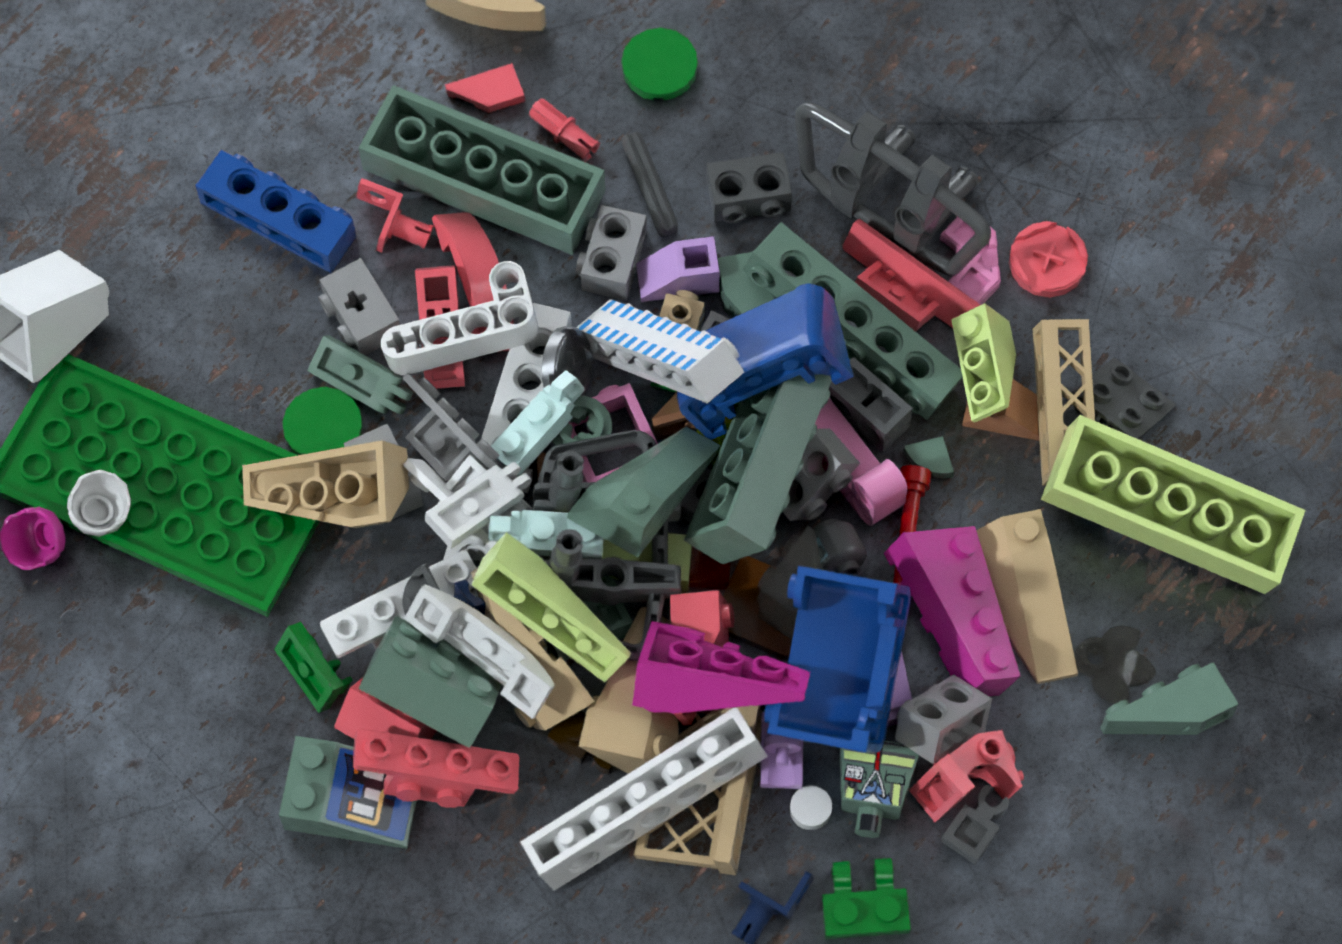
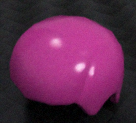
(32, 538)

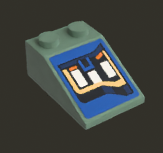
(337, 801)

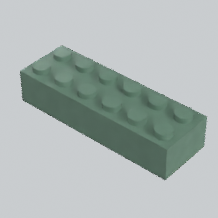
(482, 169)
(757, 469)

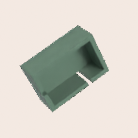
(431, 682)

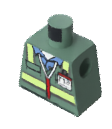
(876, 784)

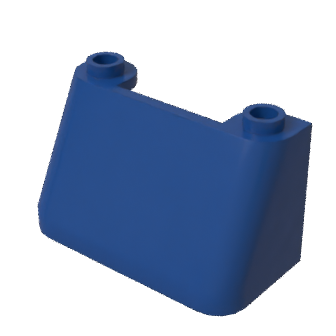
(775, 343)
(851, 644)

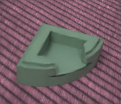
(931, 455)

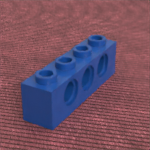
(320, 246)

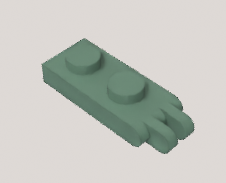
(359, 376)

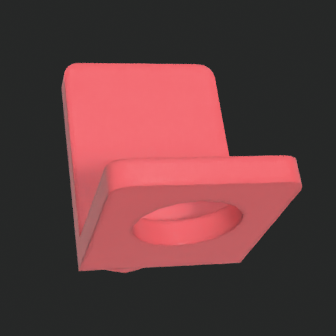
(396, 223)

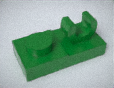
(309, 668)

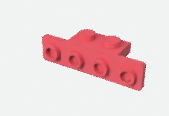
(902, 281)
(434, 768)

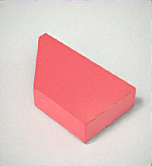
(489, 89)

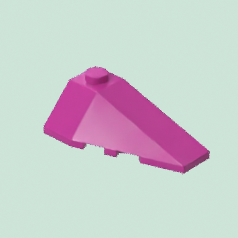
(689, 674)

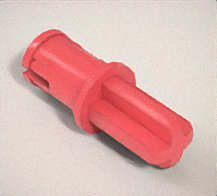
(564, 129)

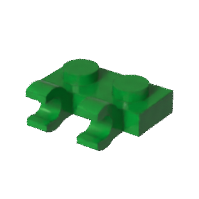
(865, 912)

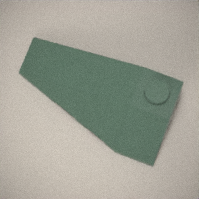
(644, 492)

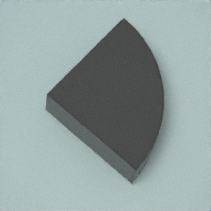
(419, 578)

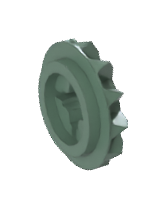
(598, 422)

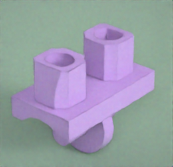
(784, 762)

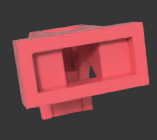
(948, 779)

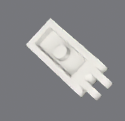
(476, 502)

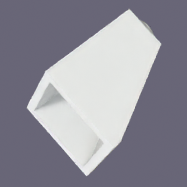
(48, 312)

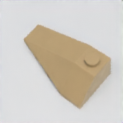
(622, 732)

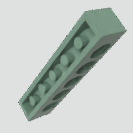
(874, 322)

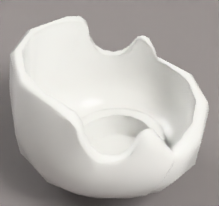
(99, 503)

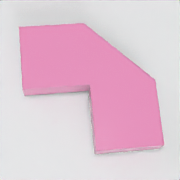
(982, 273)

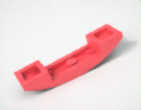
(471, 254)

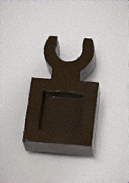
(567, 737)

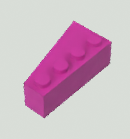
(958, 604)

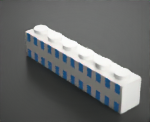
(661, 350)

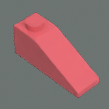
(439, 295)
(706, 613)

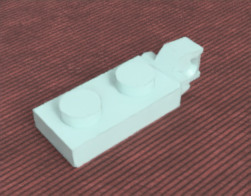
(539, 422)
(540, 530)

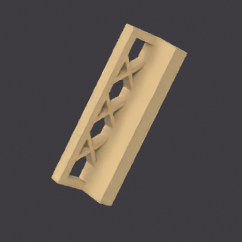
(1049, 386)

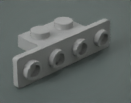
(443, 439)

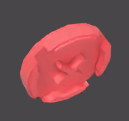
(1048, 259)

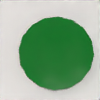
(659, 64)
(321, 421)

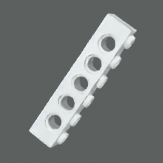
(644, 799)

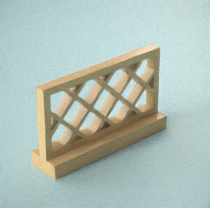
(728, 818)

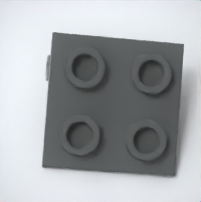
(1126, 400)

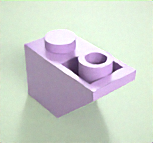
(679, 266)

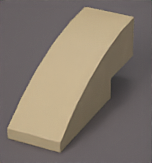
(495, 14)

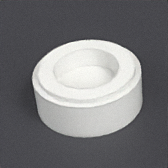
(811, 807)

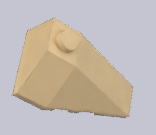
(334, 486)
(1029, 594)
(568, 693)

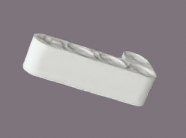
(460, 323)

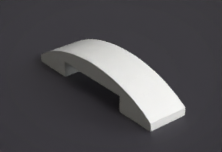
(484, 643)

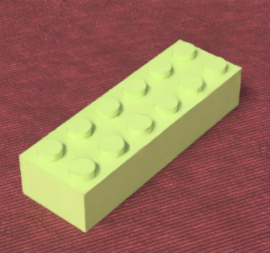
(1173, 504)

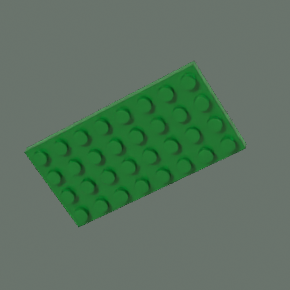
(178, 473)

